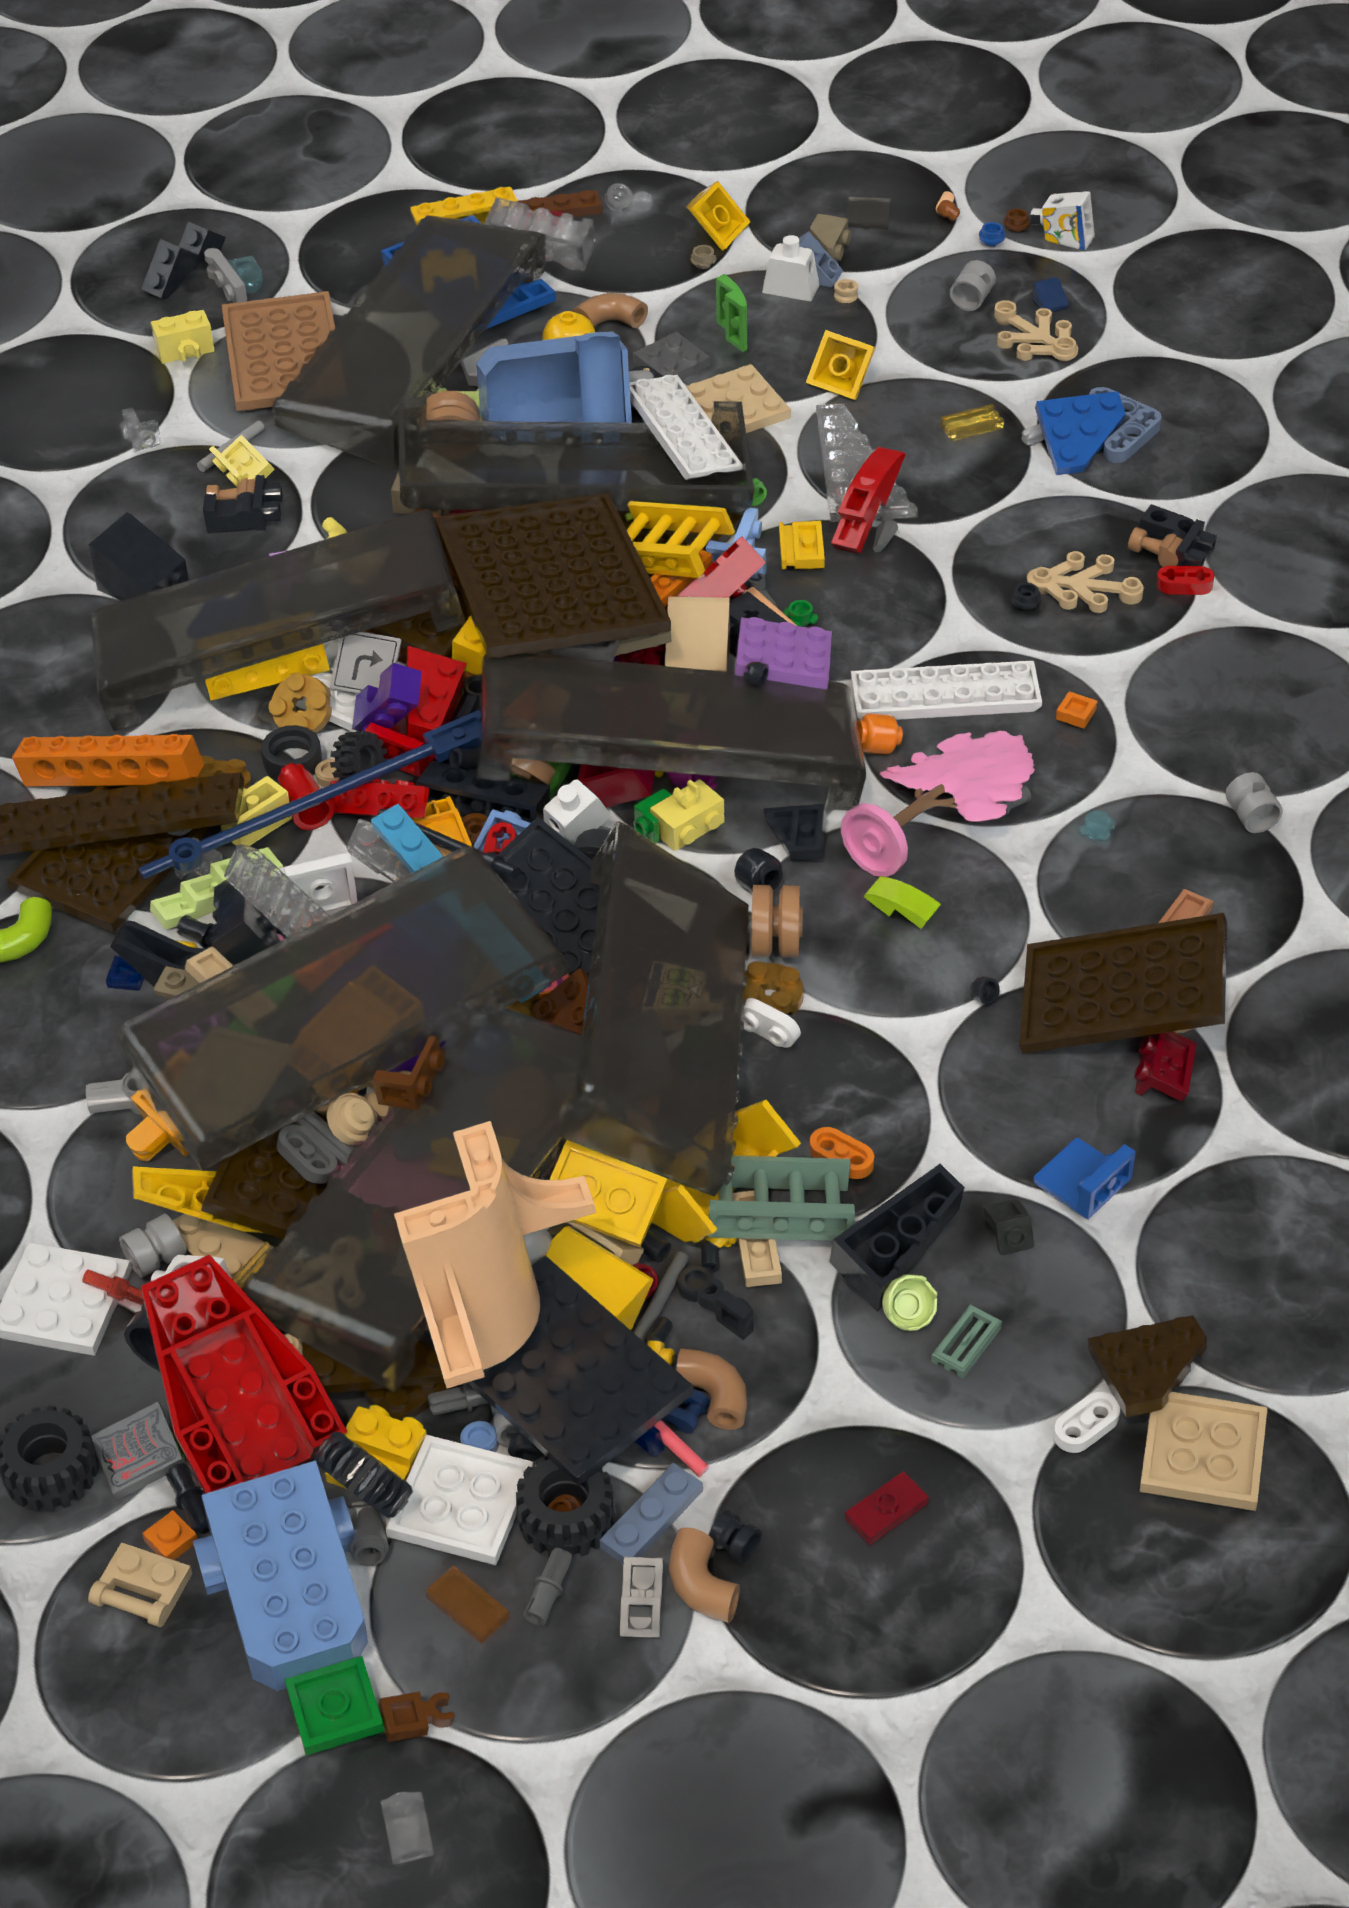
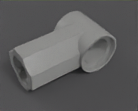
(111, 1095)

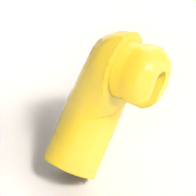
(332, 527)

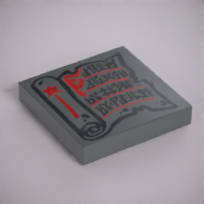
(137, 1450)

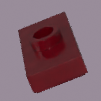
(886, 1508)

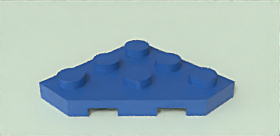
(1078, 428)

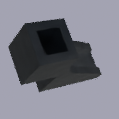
(174, 262)
(151, 951)

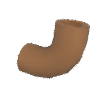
(613, 307)
(722, 1383)
(693, 1580)

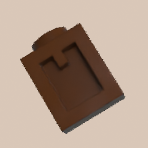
(410, 1090)

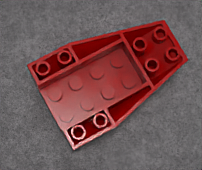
(232, 1380)

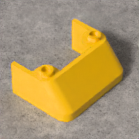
(757, 1133)

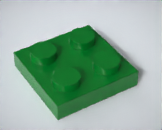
(334, 1705)

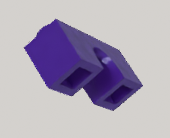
(391, 701)

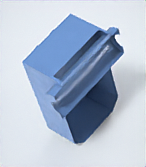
(556, 380)
(285, 1571)

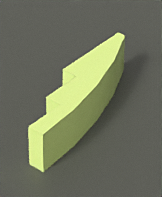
(195, 895)

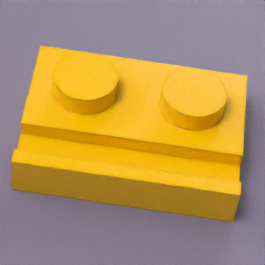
(802, 545)

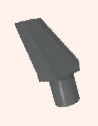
(884, 532)

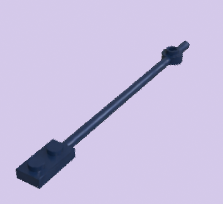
(187, 853)

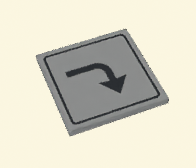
(362, 660)

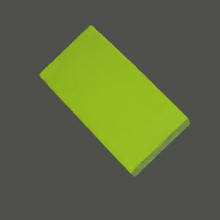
(894, 895)

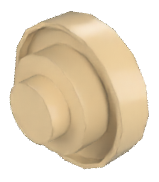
(351, 1118)

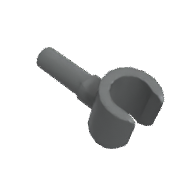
(760, 585)

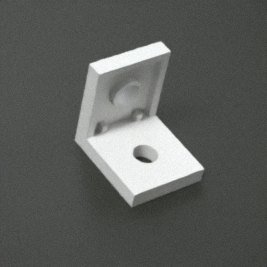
(332, 873)

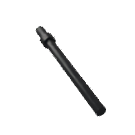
(496, 861)

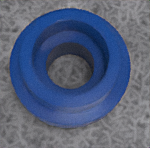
(992, 234)

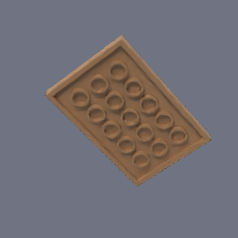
(272, 342)

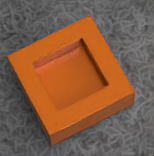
(1076, 709)
(170, 1536)

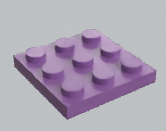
(791, 651)

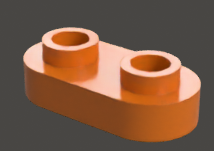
(842, 1147)

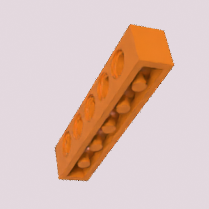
(107, 760)

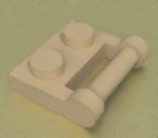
(145, 1575)

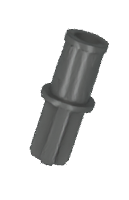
(455, 1399)
(547, 1587)

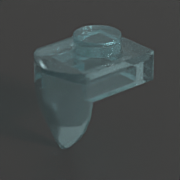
(248, 272)

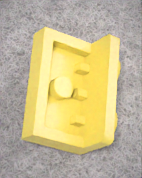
(241, 461)

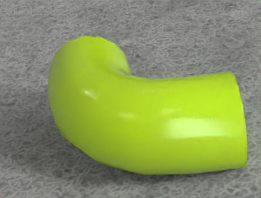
(28, 931)

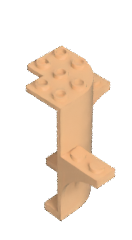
(474, 1256)

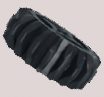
(363, 1474)

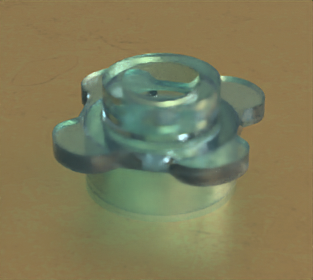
(1097, 826)

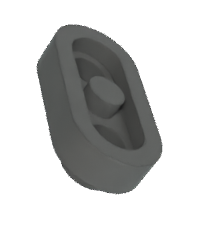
(309, 1156)

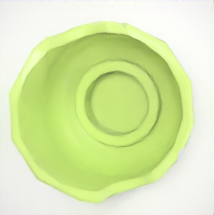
(910, 1302)

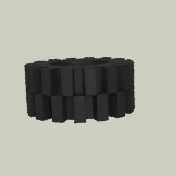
(348, 749)

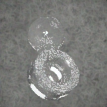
(640, 201)

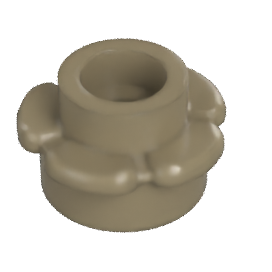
(703, 256)

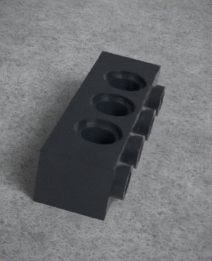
(483, 795)

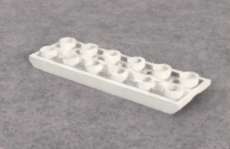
(682, 427)
(947, 690)

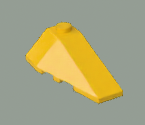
(178, 1191)

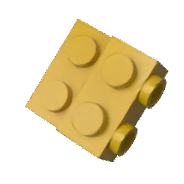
(386, 1438)

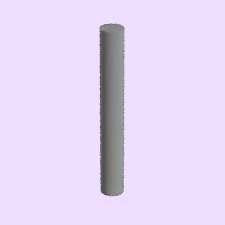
(248, 434)

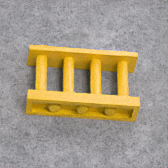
(683, 519)
(267, 673)

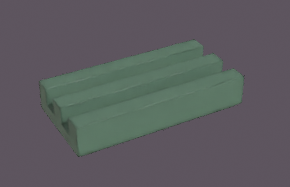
(952, 1362)

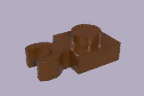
(409, 1717)

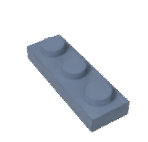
(651, 1514)

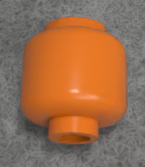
(879, 733)

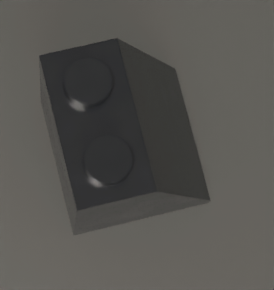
(134, 560)

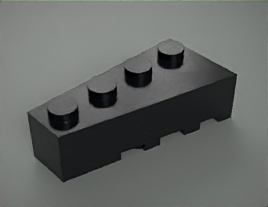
(240, 926)
(896, 1234)

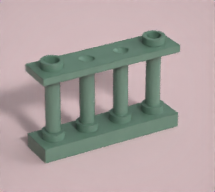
(784, 1219)

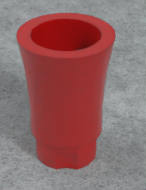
(301, 783)

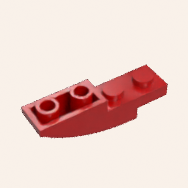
(864, 496)

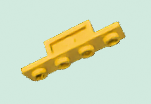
(461, 207)

